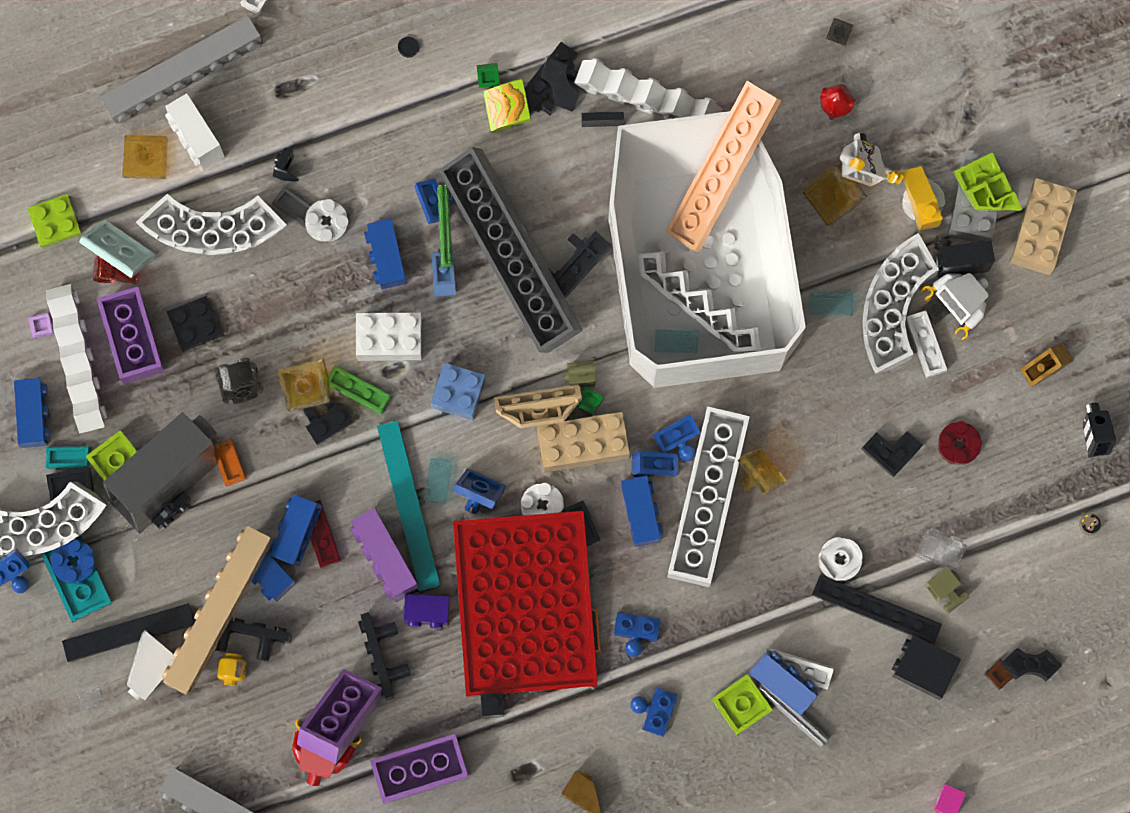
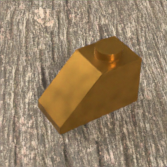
(1046, 364)
(582, 792)

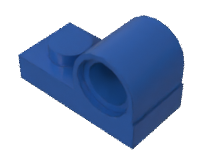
(654, 463)

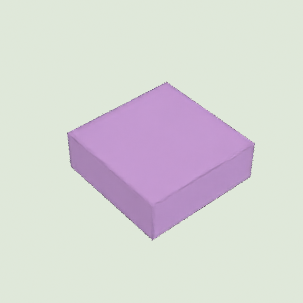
(41, 325)

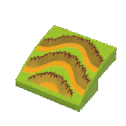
(507, 105)

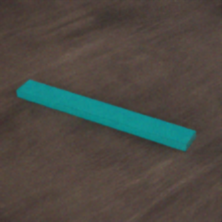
(408, 506)

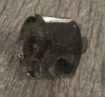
(239, 381)

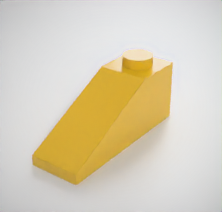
(922, 199)

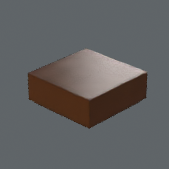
(998, 675)

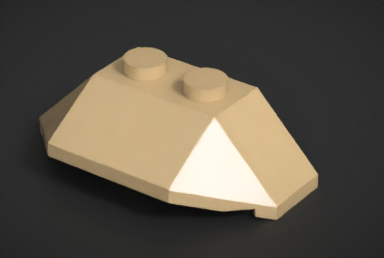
(539, 406)

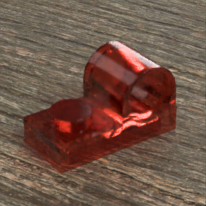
(106, 273)

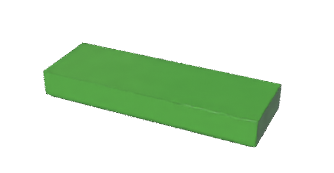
(358, 390)

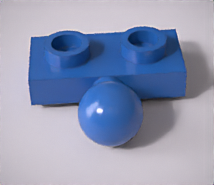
(428, 199)
(676, 435)
(12, 566)
(637, 629)
(657, 711)

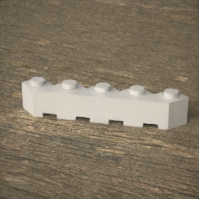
(644, 94)
(697, 303)
(76, 358)

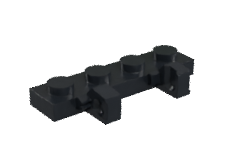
(538, 88)
(582, 262)

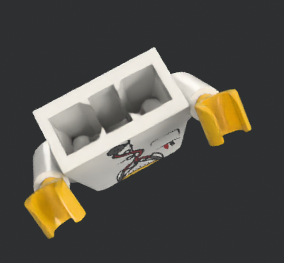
(864, 163)
(962, 296)

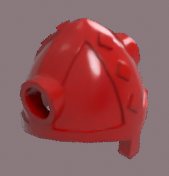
(837, 101)

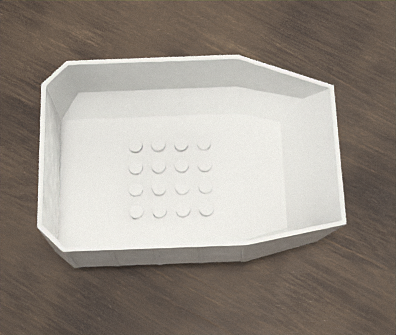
(743, 260)

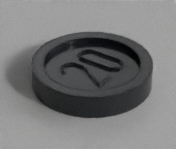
(408, 47)

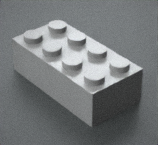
(966, 221)

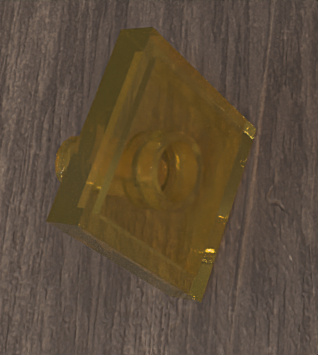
(145, 156)
(760, 472)

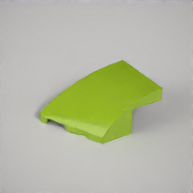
(986, 185)

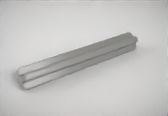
(800, 721)

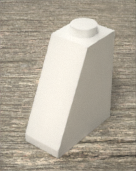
(148, 666)

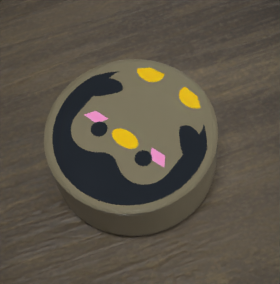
(1090, 524)

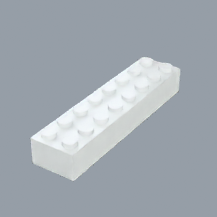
(708, 497)

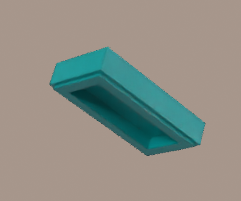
(67, 457)

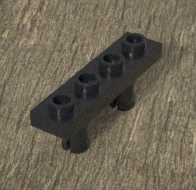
(259, 630)
(374, 635)

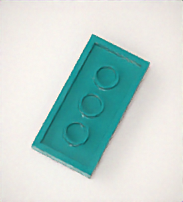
(79, 598)

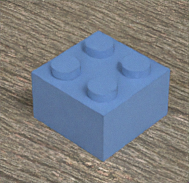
(458, 391)

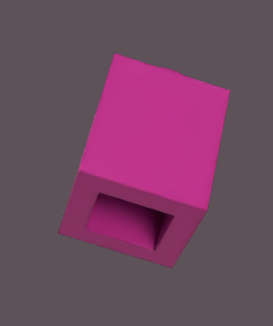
(949, 800)

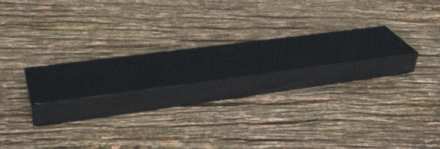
(876, 609)
(128, 632)

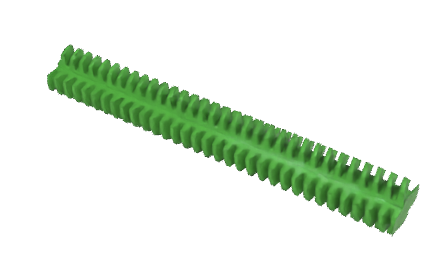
(444, 217)

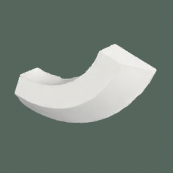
(211, 231)
(889, 300)
(52, 524)

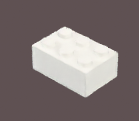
(193, 132)
(388, 336)

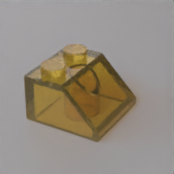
(834, 195)
(305, 384)

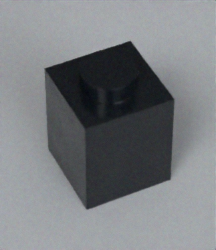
(492, 705)

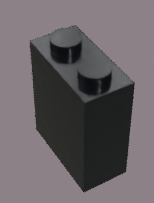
(965, 258)
(925, 667)

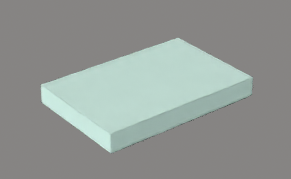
(117, 248)

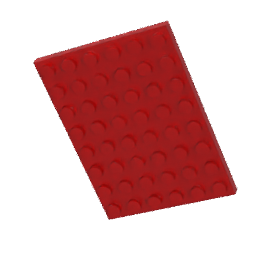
(525, 603)

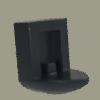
(282, 163)

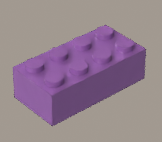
(130, 335)
(384, 554)
(339, 716)
(419, 769)

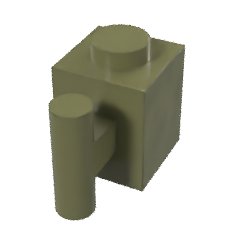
(580, 373)
(944, 586)

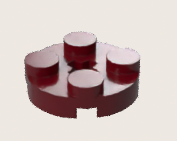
(971, 442)

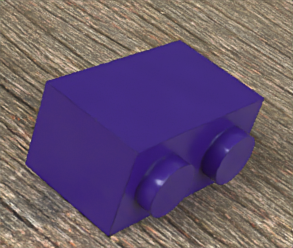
(426, 610)

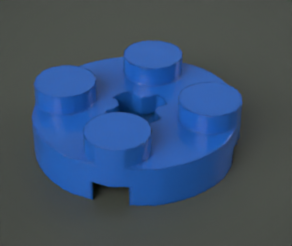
(86, 562)

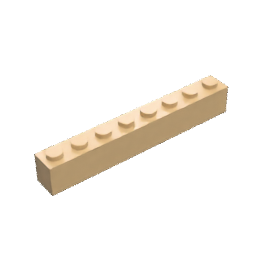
(217, 611)

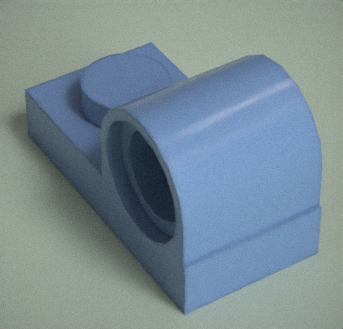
(443, 277)

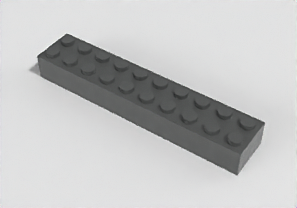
(510, 250)

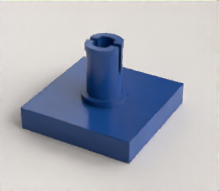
(478, 490)

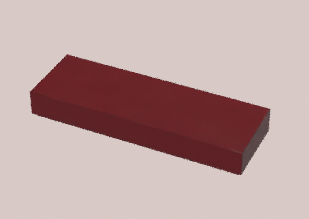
(324, 542)

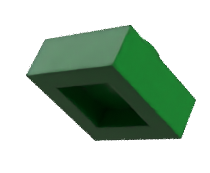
(488, 75)
(590, 401)

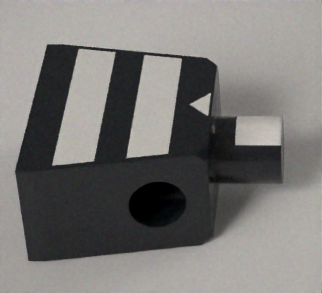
(1098, 431)

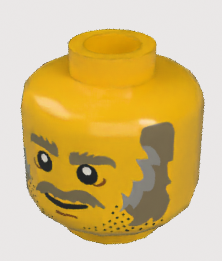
(231, 669)

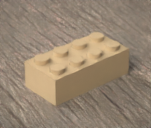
(1043, 226)
(583, 442)

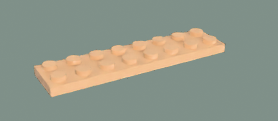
(723, 166)

